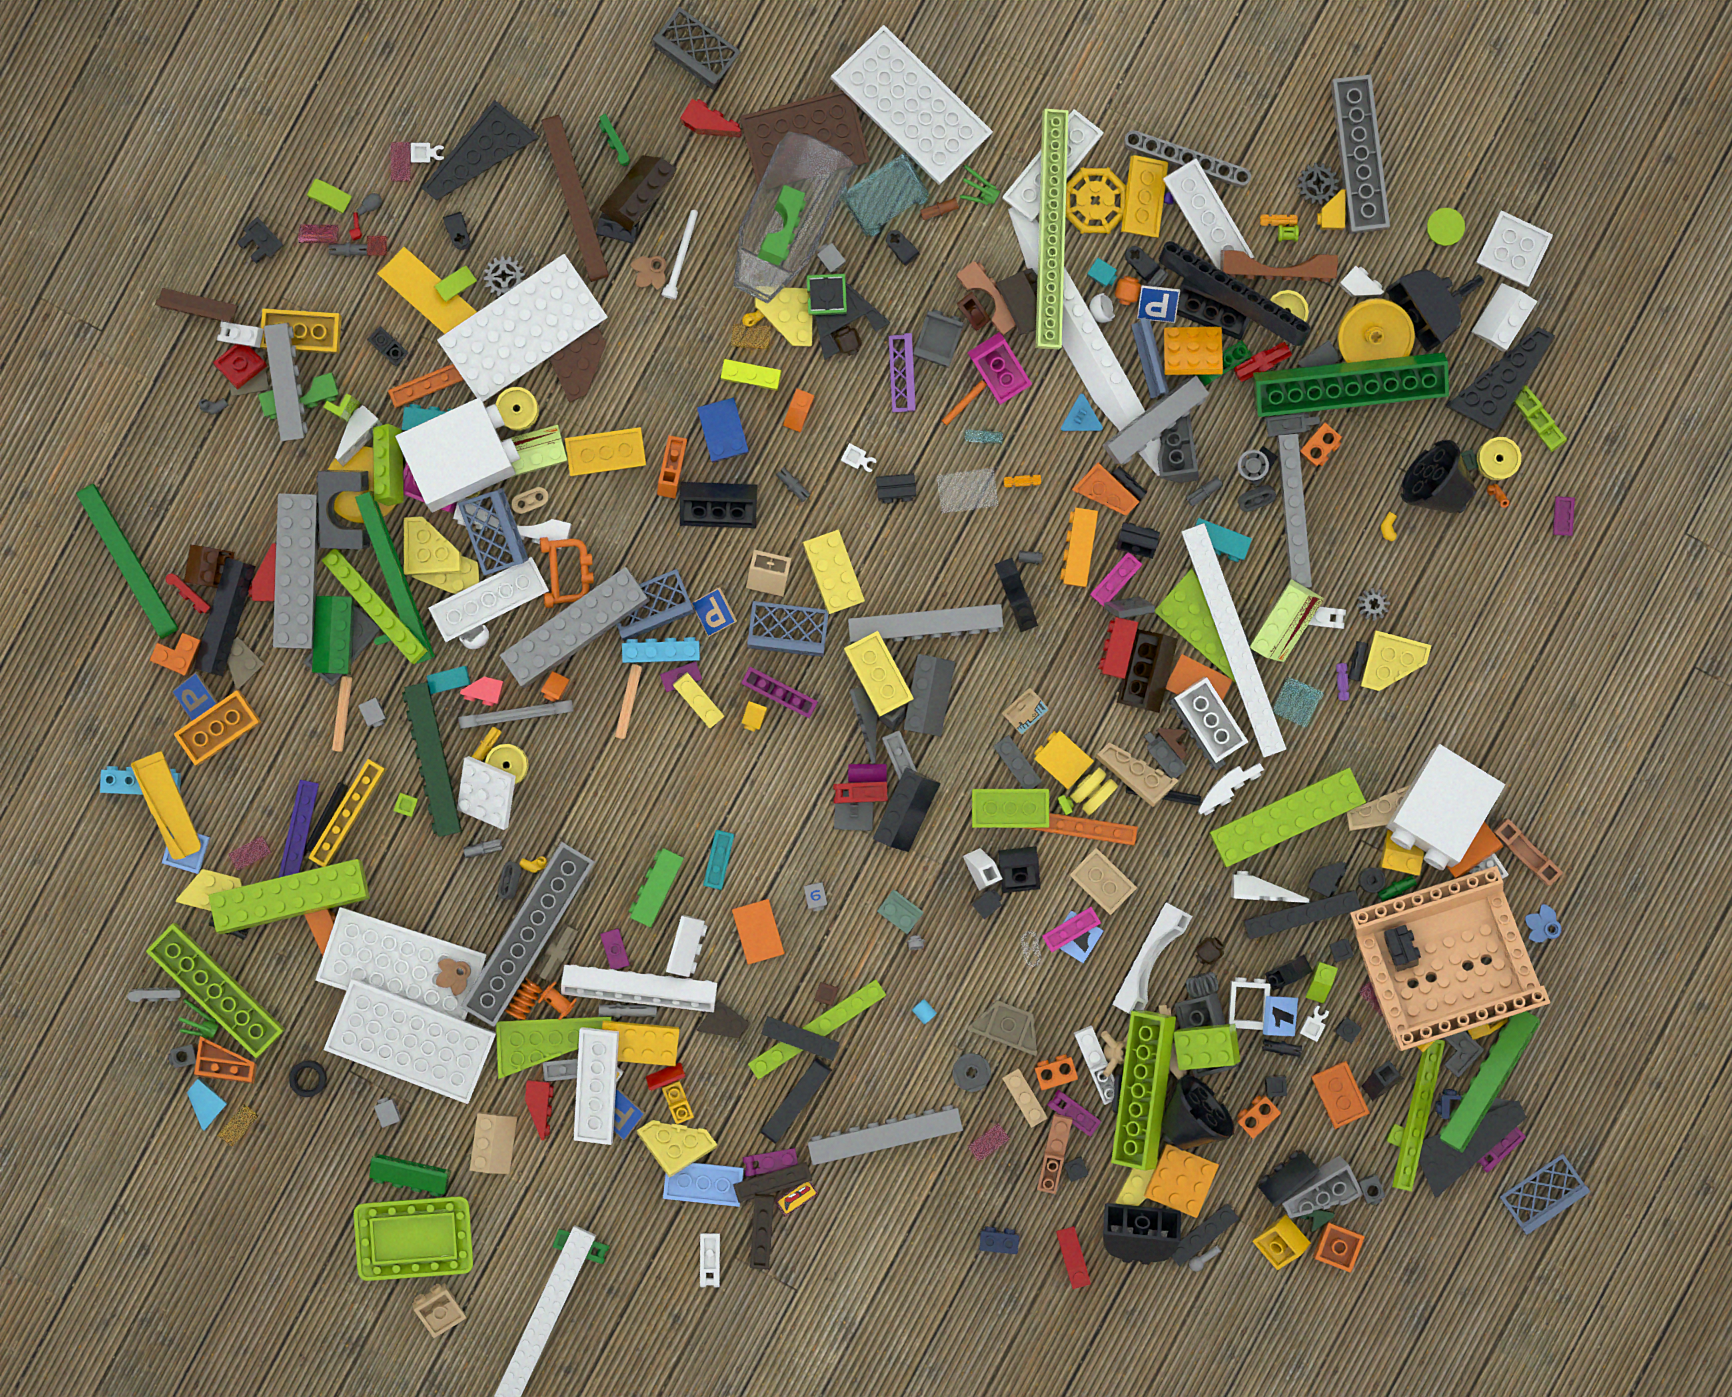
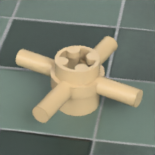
(1113, 1052)

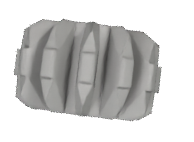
(1367, 607)

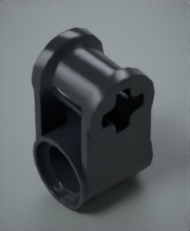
(456, 227)
(904, 250)
(1144, 266)

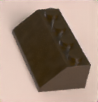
(638, 191)
(1147, 671)

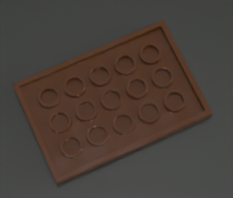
(825, 117)

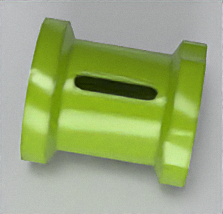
(1288, 233)

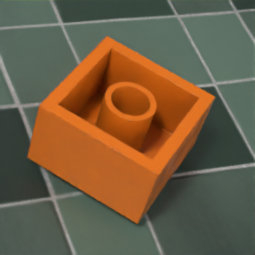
(1338, 1246)

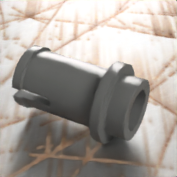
(1030, 557)

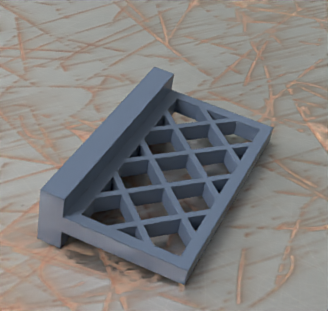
(1149, 358)
(508, 526)
(661, 618)
(787, 645)
(1553, 1209)

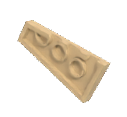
(1144, 780)
(1376, 812)

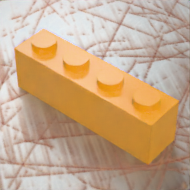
(1080, 547)

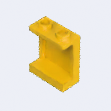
(1063, 759)

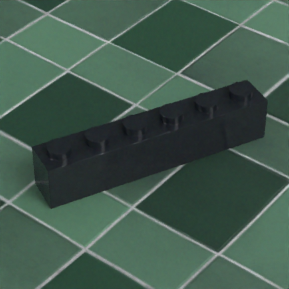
(224, 617)
(1301, 914)

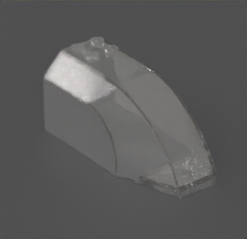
(824, 178)

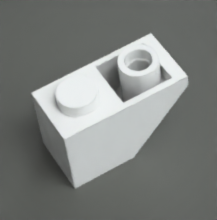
(1360, 285)
(982, 869)

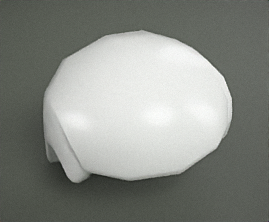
(1101, 308)
(475, 637)

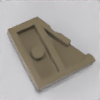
(243, 663)

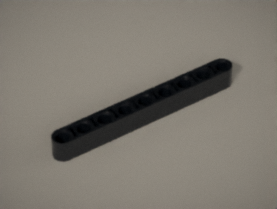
(1234, 293)

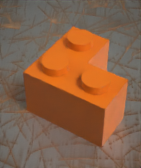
(178, 659)

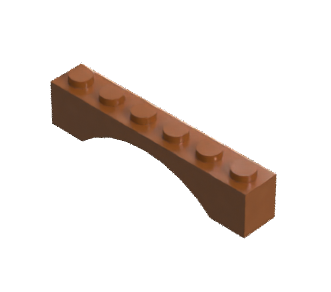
(1318, 266)

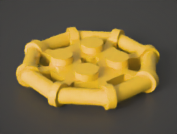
(1106, 200)

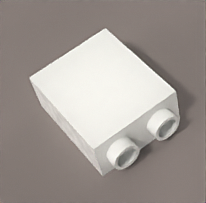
(458, 453)
(1444, 808)

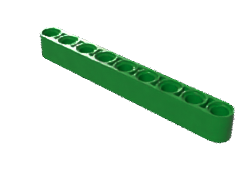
(127, 561)

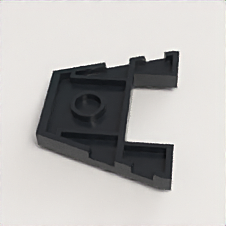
(856, 308)

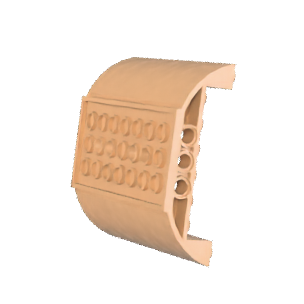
(1450, 927)

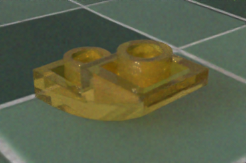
(237, 1125)

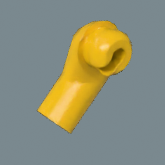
(534, 866)

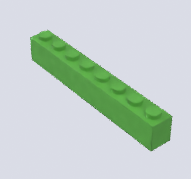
(1489, 1080)

